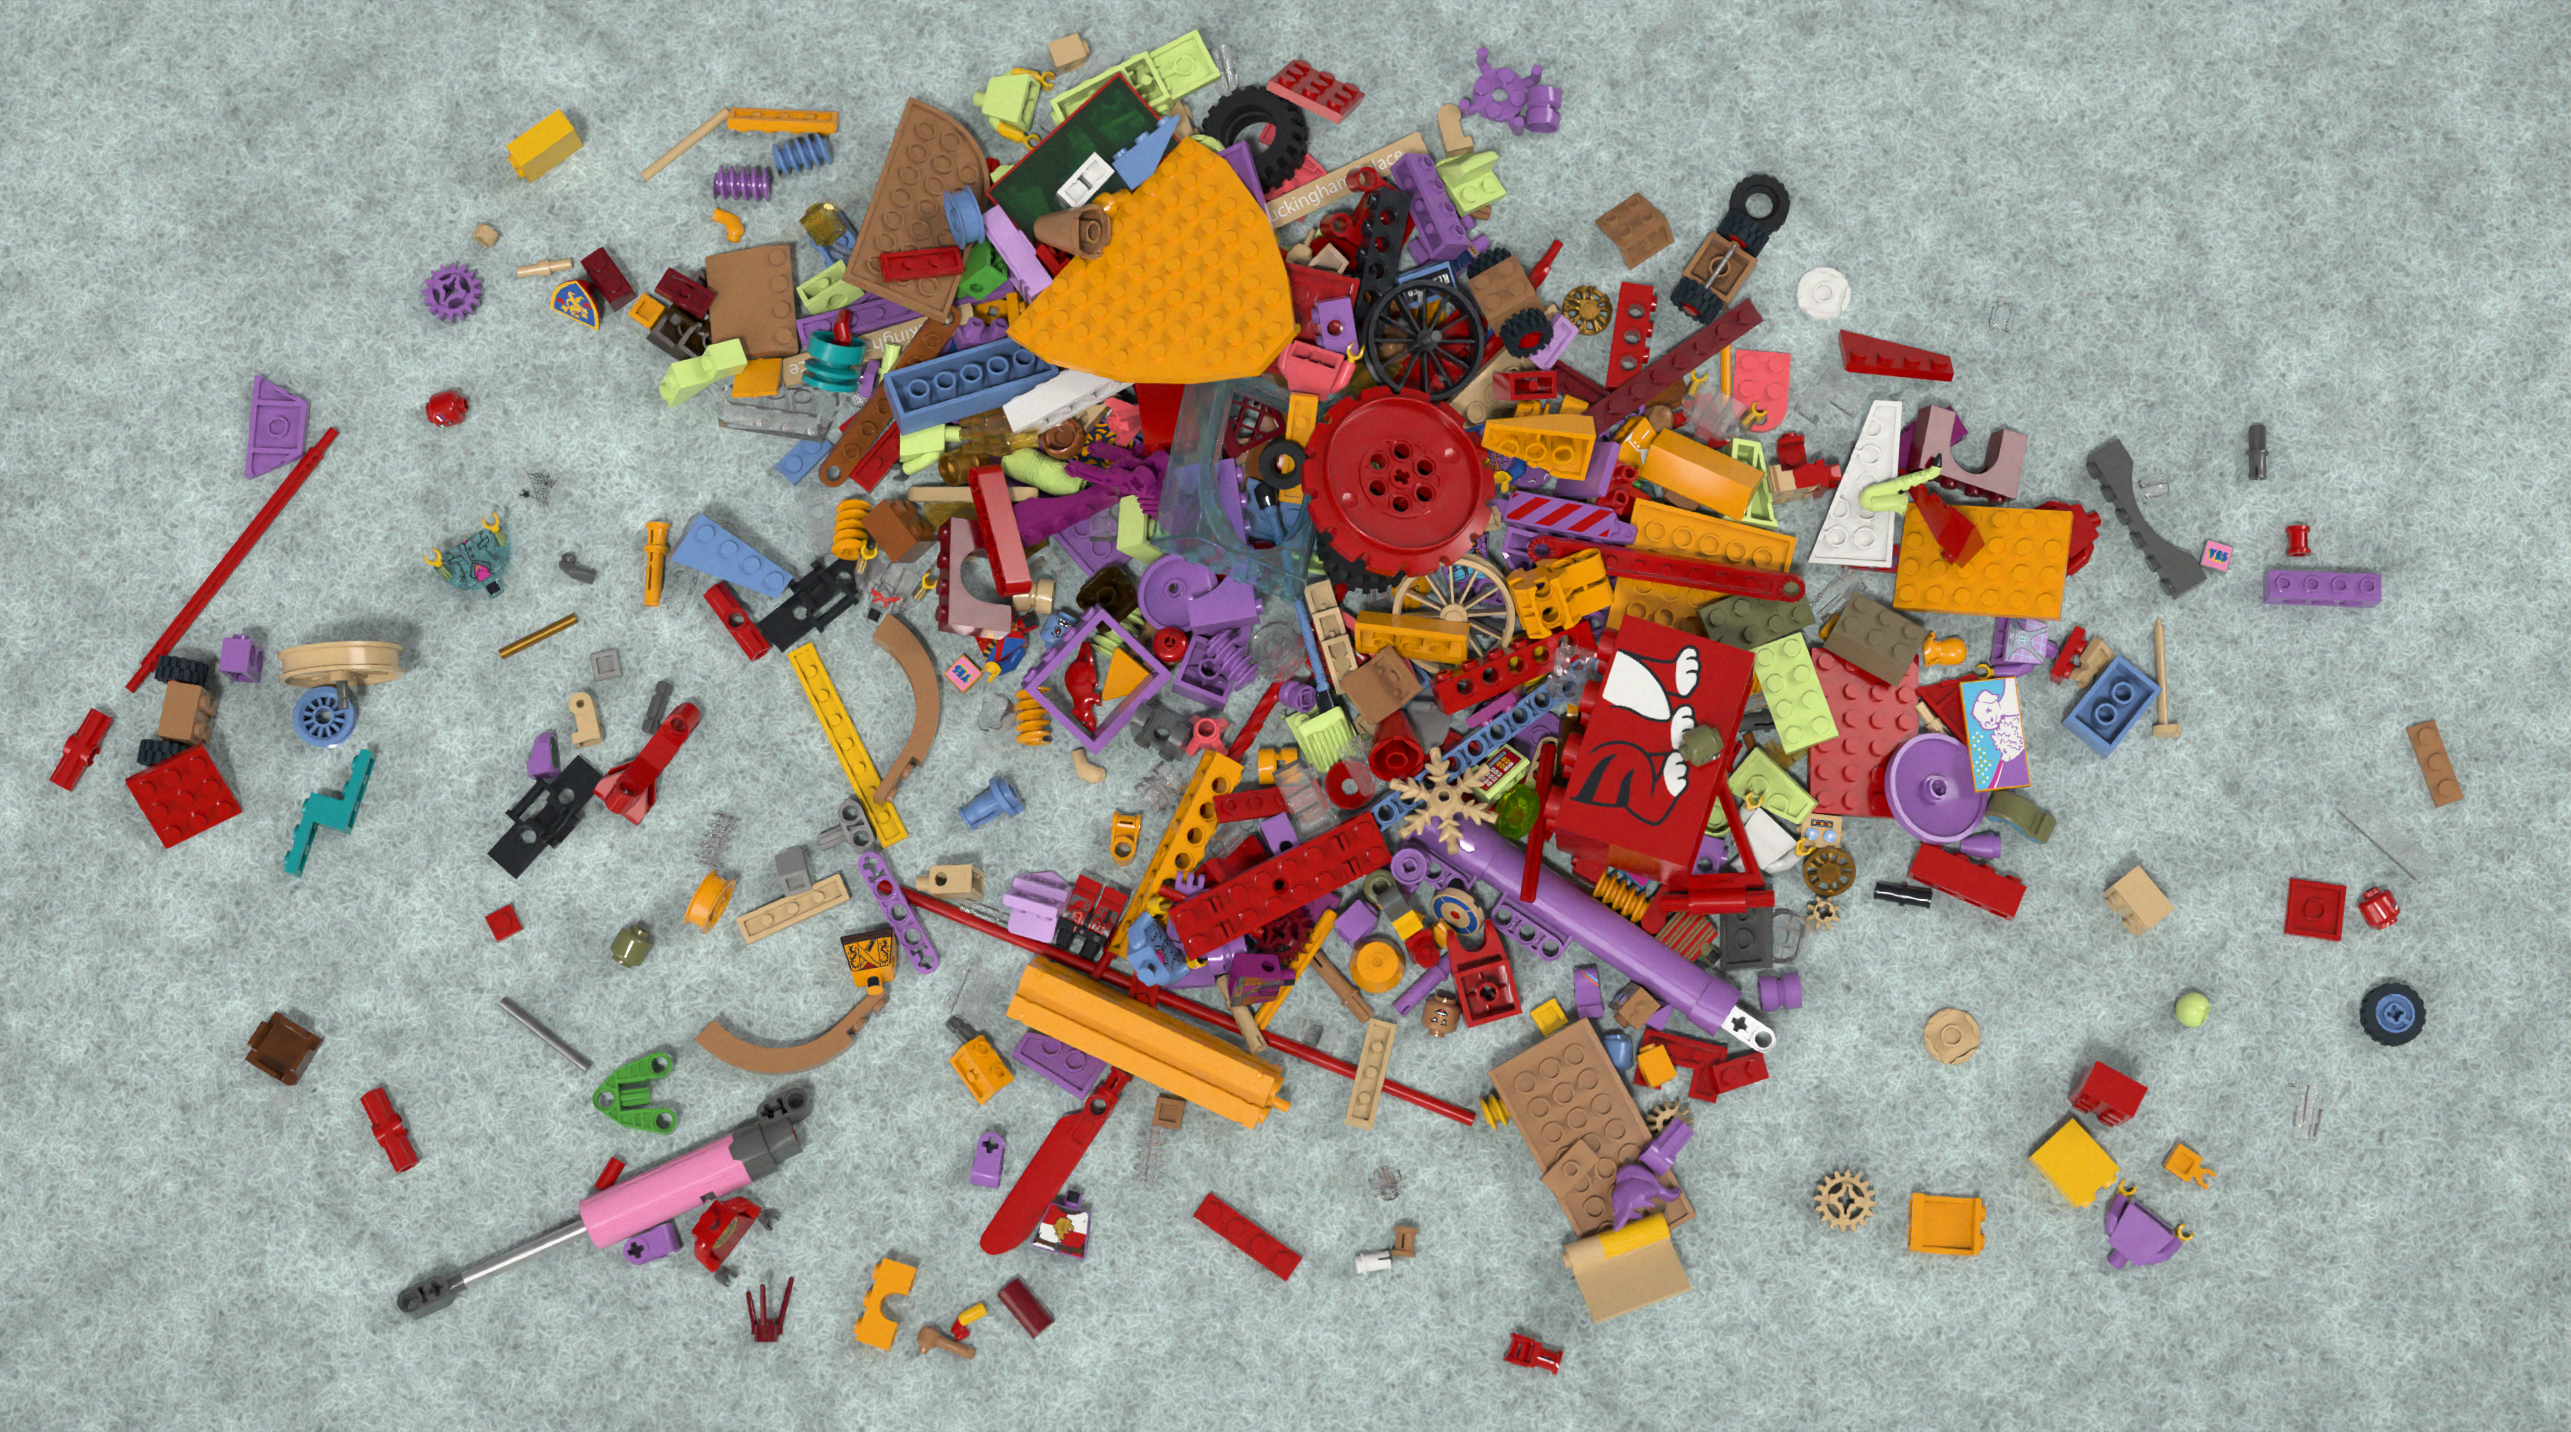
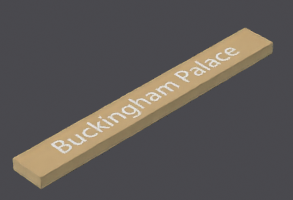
(1333, 185)
(898, 334)

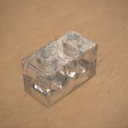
(1577, 675)

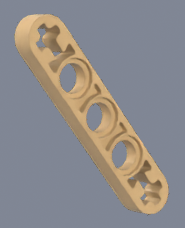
(962, 494)

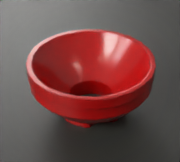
(1333, 787)

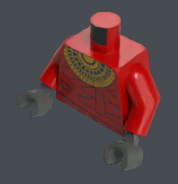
(722, 1229)

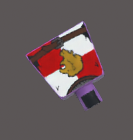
(1064, 1228)

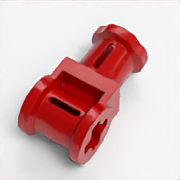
(1530, 1354)

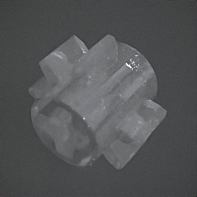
(1386, 1183)

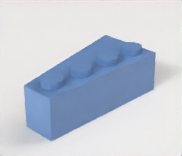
(723, 555)

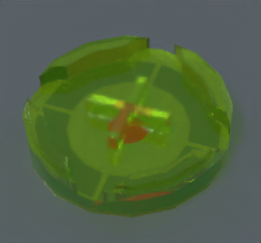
(1517, 811)

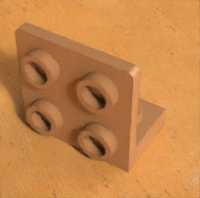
(1636, 230)

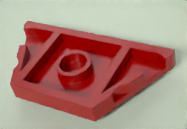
(1945, 703)

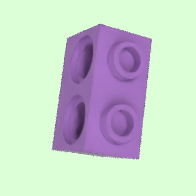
(241, 659)
(1356, 923)

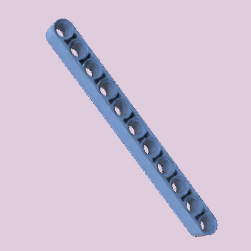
(1460, 753)

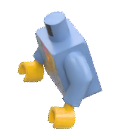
(1153, 952)

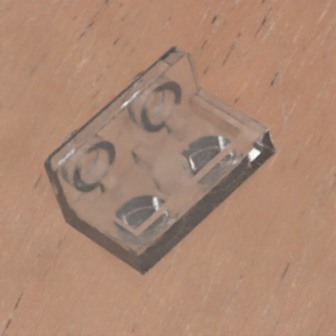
(1355, 758)

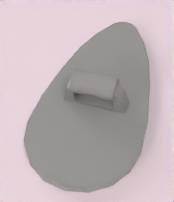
(1428, 721)

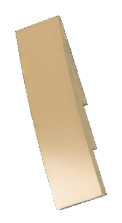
(1330, 631)

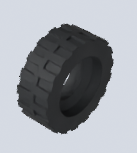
(1769, 187)

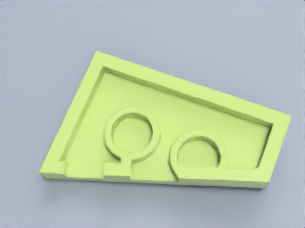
(1781, 792)

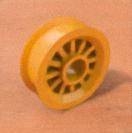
(709, 901)

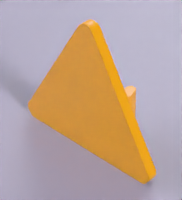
(1122, 676)

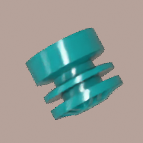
(833, 363)

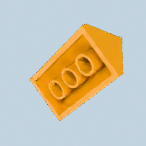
(1701, 474)
(1412, 637)

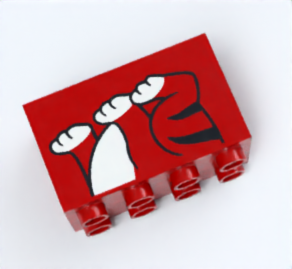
(1628, 787)

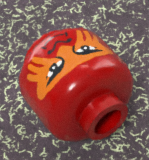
(1164, 638)

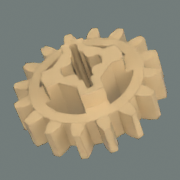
(1846, 1184)

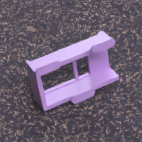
(1018, 253)

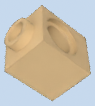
(1068, 53)

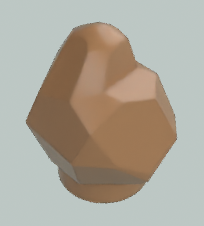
(1659, 418)

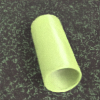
(1050, 473)

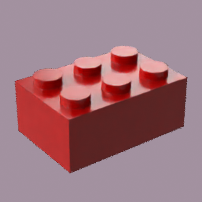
(2107, 1094)

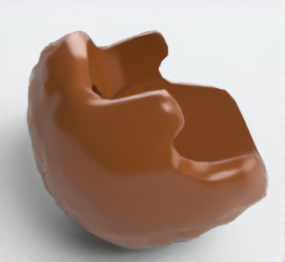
(1064, 440)

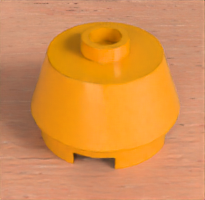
(1377, 965)

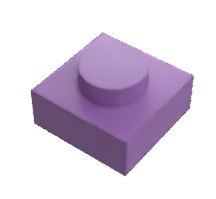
(868, 378)

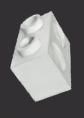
(1085, 181)

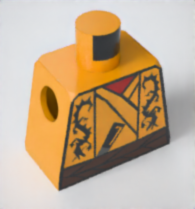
(871, 958)

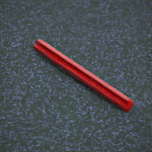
(1537, 833)

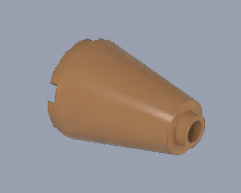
(1075, 230)

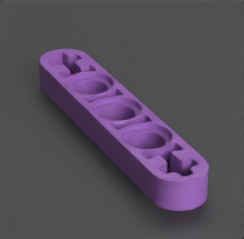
(909, 922)

